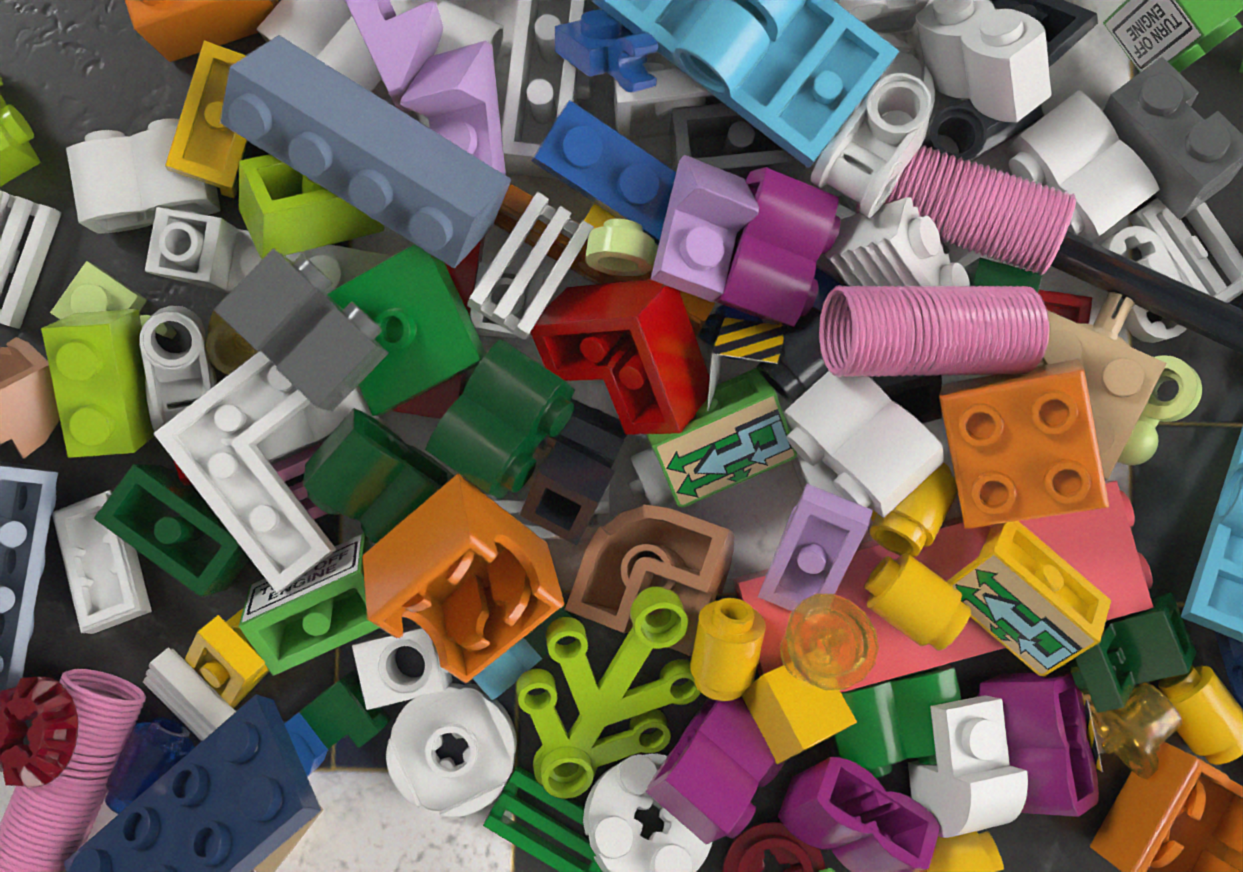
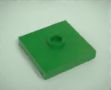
(421, 326)

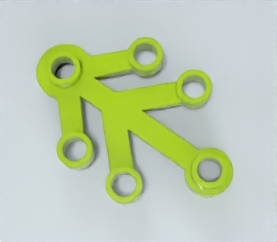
(570, 760)

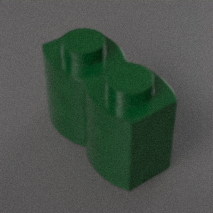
(502, 420)
(371, 475)

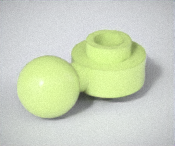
(621, 248)
(1144, 437)

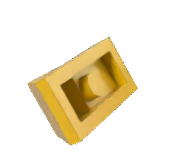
(226, 659)

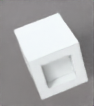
(383, 681)

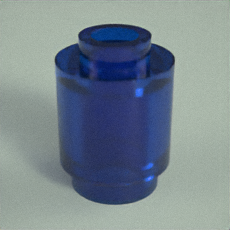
(145, 758)

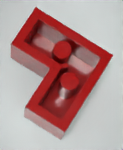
(635, 341)

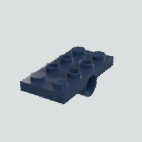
(215, 807)

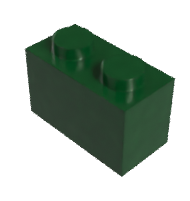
(173, 529)

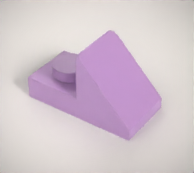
(397, 42)
(461, 100)
(701, 228)
(814, 548)

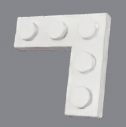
(219, 455)

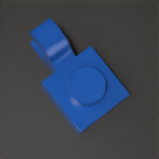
(603, 46)

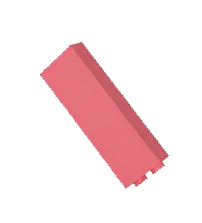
(1091, 541)

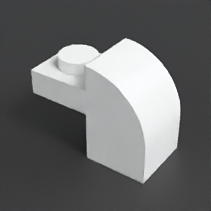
(972, 778)

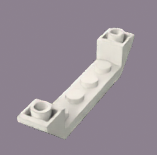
(220, 256)

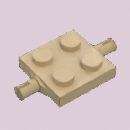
(1115, 373)

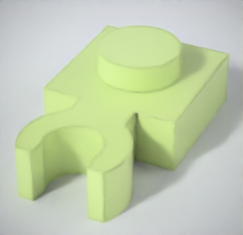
(99, 291)

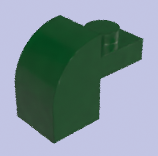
(1134, 651)

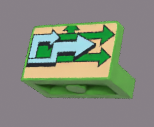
(726, 444)

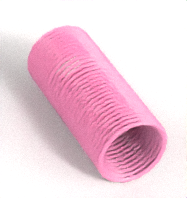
(987, 208)
(941, 331)
(56, 819)

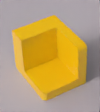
(795, 712)

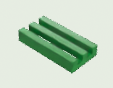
(532, 842)

